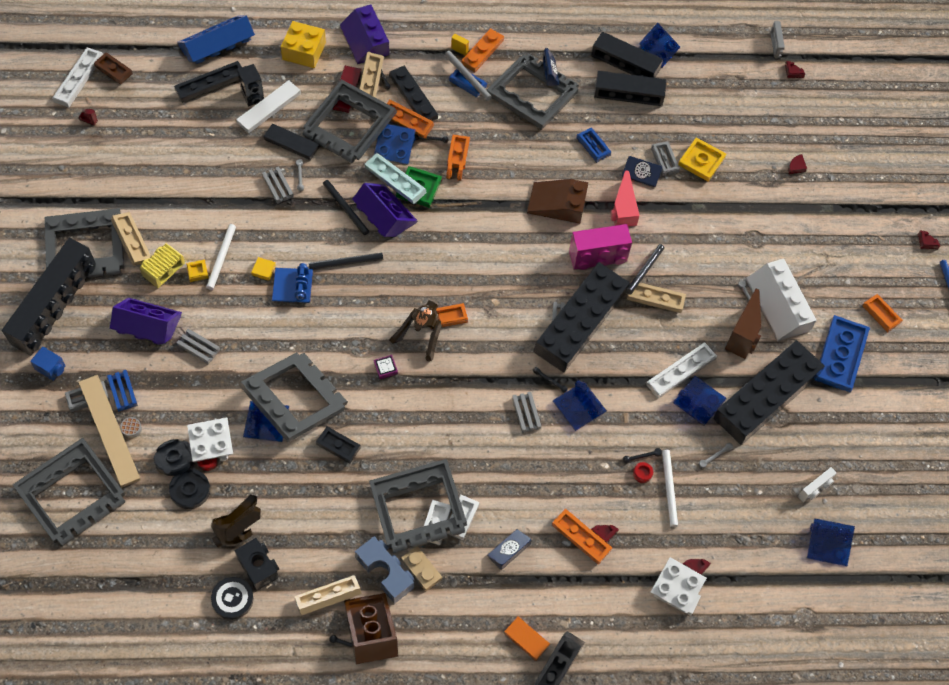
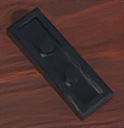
(291, 141)

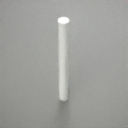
(221, 256)
(670, 488)

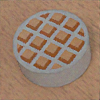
(131, 427)

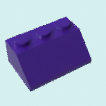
(364, 33)
(383, 209)
(144, 320)

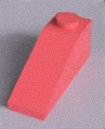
(625, 205)

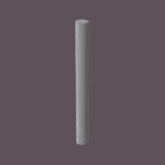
(468, 75)

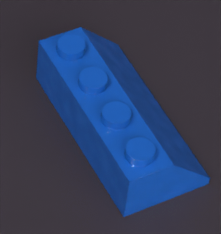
(216, 38)

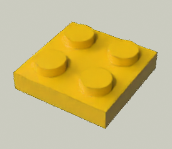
(702, 159)

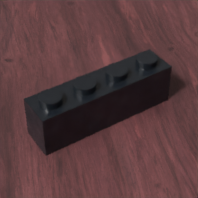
(626, 56)
(630, 88)

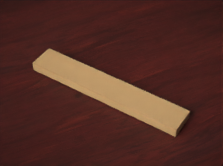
(109, 431)

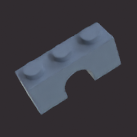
(374, 555)

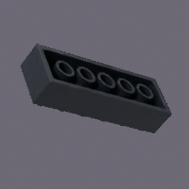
(49, 297)
(581, 317)
(768, 392)

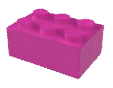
(601, 245)

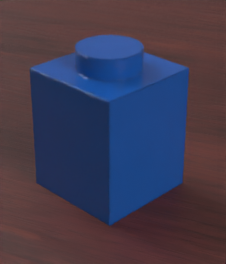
(48, 363)

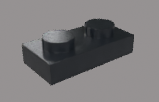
(338, 444)

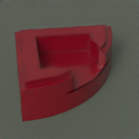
(793, 71)
(88, 116)
(797, 165)
(927, 241)
(605, 532)
(697, 565)

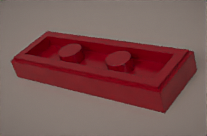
(351, 76)

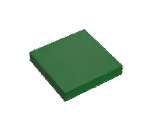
(426, 179)

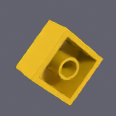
(303, 44)

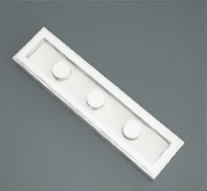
(77, 78)
(268, 106)
(681, 370)

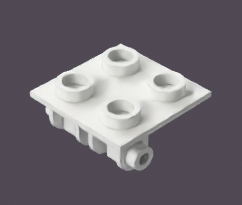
(210, 440)
(678, 585)

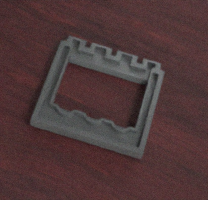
(359, 100)
(525, 108)
(90, 220)
(276, 411)
(53, 471)
(413, 480)

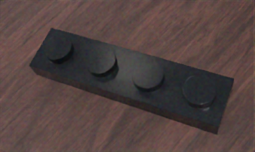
(208, 82)
(412, 93)

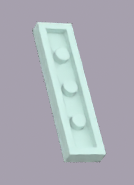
(395, 178)

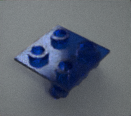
(659, 43)
(699, 400)
(579, 405)
(259, 427)
(830, 542)

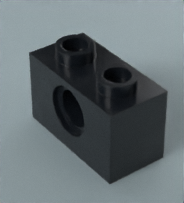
(250, 84)
(260, 575)

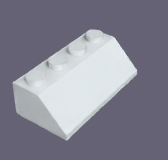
(781, 300)

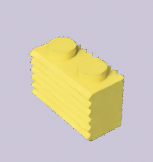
(162, 265)

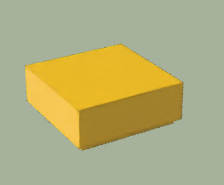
(460, 44)
(263, 268)
(197, 270)

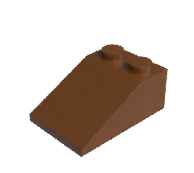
(558, 199)
(745, 334)
(371, 628)

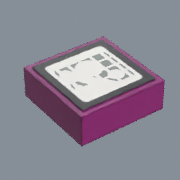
(385, 367)

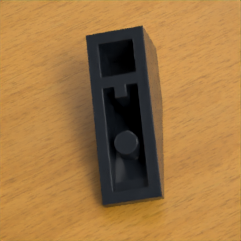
(560, 660)

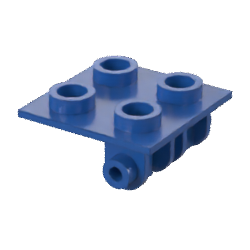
(395, 143)
(293, 284)

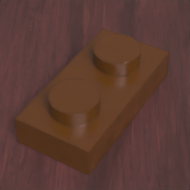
(113, 68)

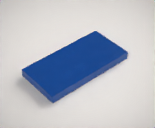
(842, 353)

